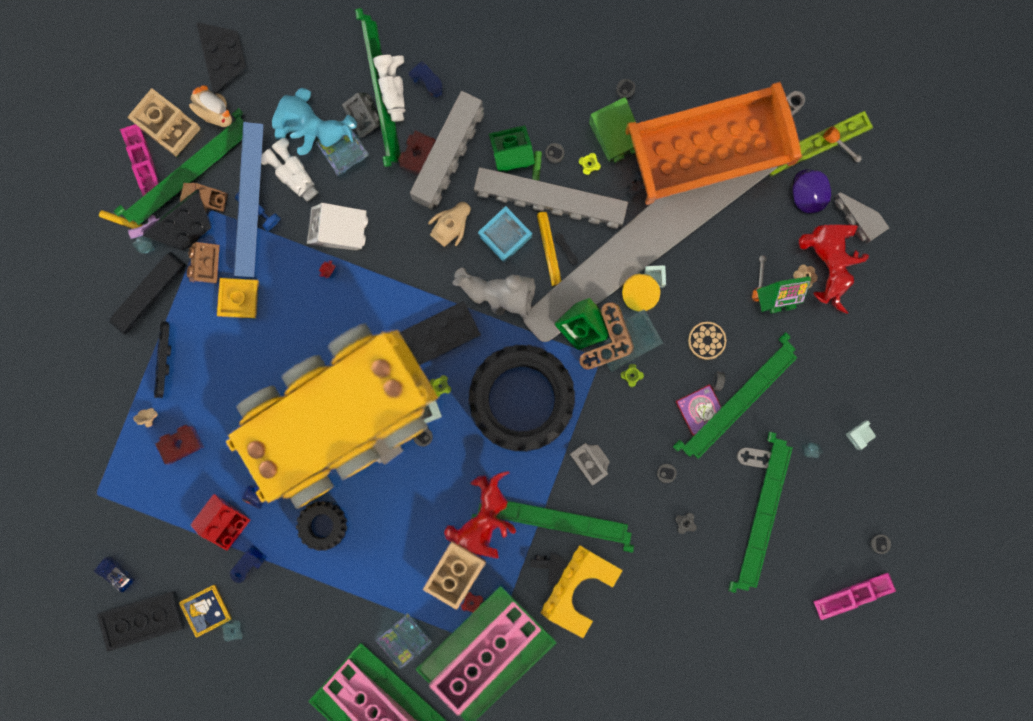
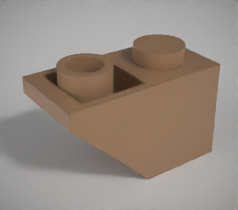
(210, 197)

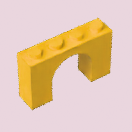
(581, 567)

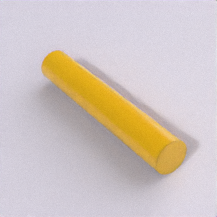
(120, 220)

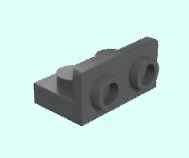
(364, 112)

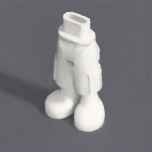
(390, 85)
(291, 172)

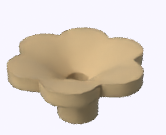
(803, 270)
(145, 417)

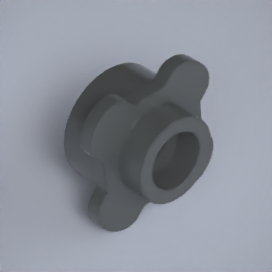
(687, 518)

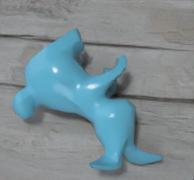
(298, 117)

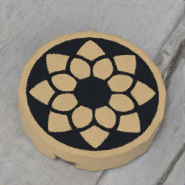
(707, 340)

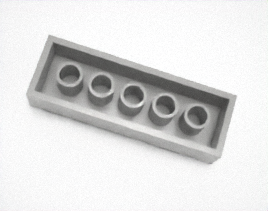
(447, 150)

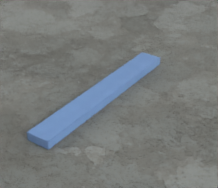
(248, 199)

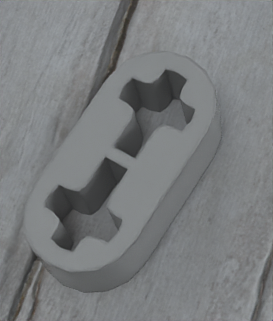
(753, 462)

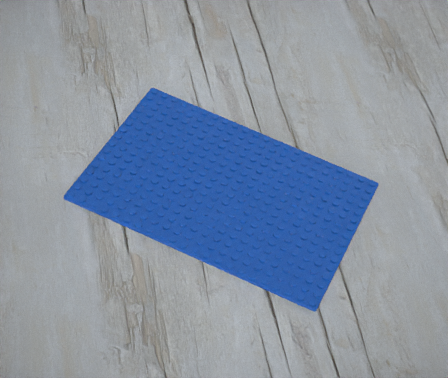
(391, 509)

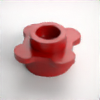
(326, 269)
(468, 598)

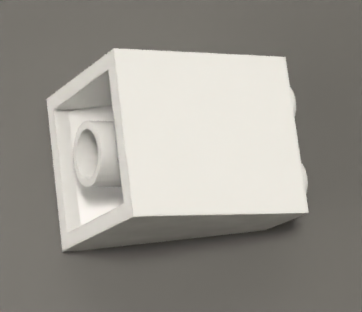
(337, 227)

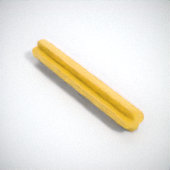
(549, 248)

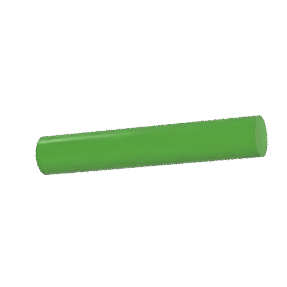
(536, 167)

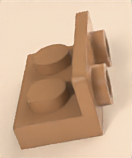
(203, 262)

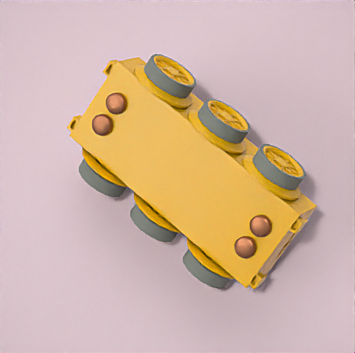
(332, 416)

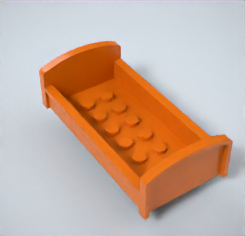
(715, 142)

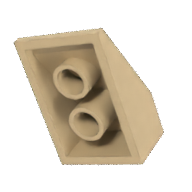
(454, 575)

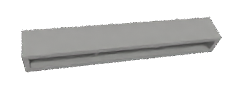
(550, 197)

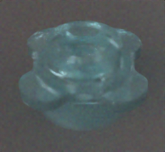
(143, 245)
(812, 450)
(228, 636)

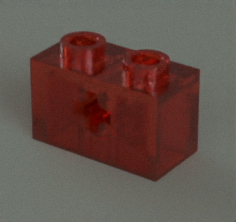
(416, 142)
(190, 444)

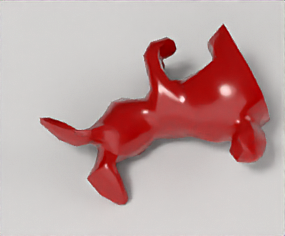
(830, 246)
(477, 532)

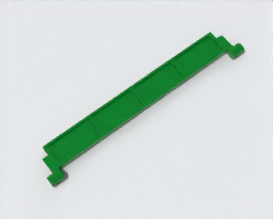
(387, 125)
(185, 173)
(740, 401)
(764, 515)
(566, 522)

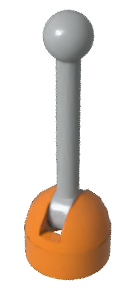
(833, 135)
(762, 259)

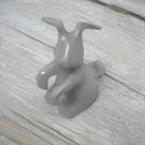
(512, 293)

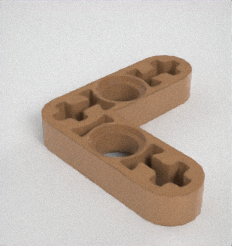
(616, 339)

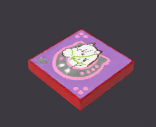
(698, 408)

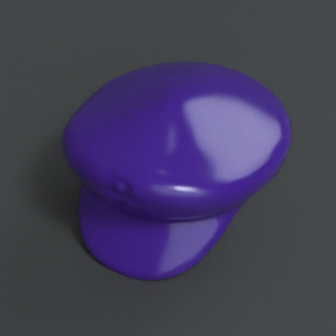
(811, 191)

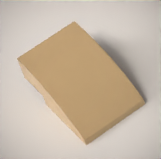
(164, 122)

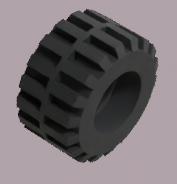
(305, 531)

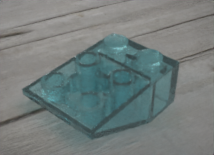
(643, 337)

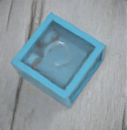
(505, 234)

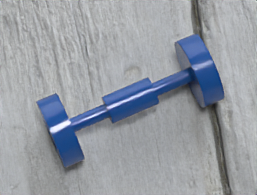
(270, 221)

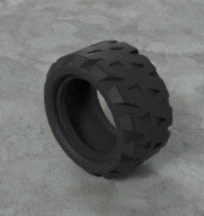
(510, 358)

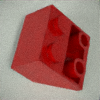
(220, 522)

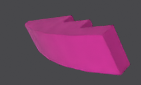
(140, 158)
(854, 596)

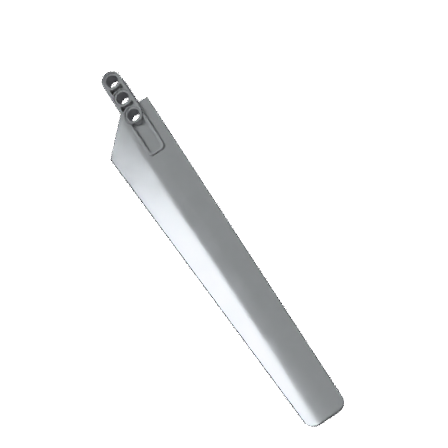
(640, 244)

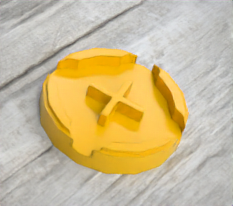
(641, 292)

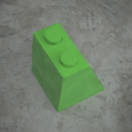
(610, 127)

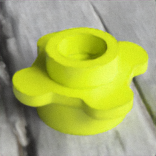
(594, 163)

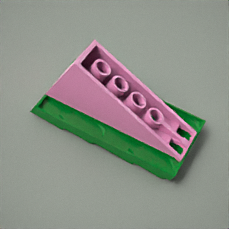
(498, 643)
(370, 691)

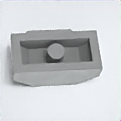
(591, 462)

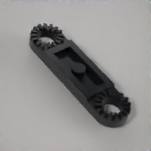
(162, 368)

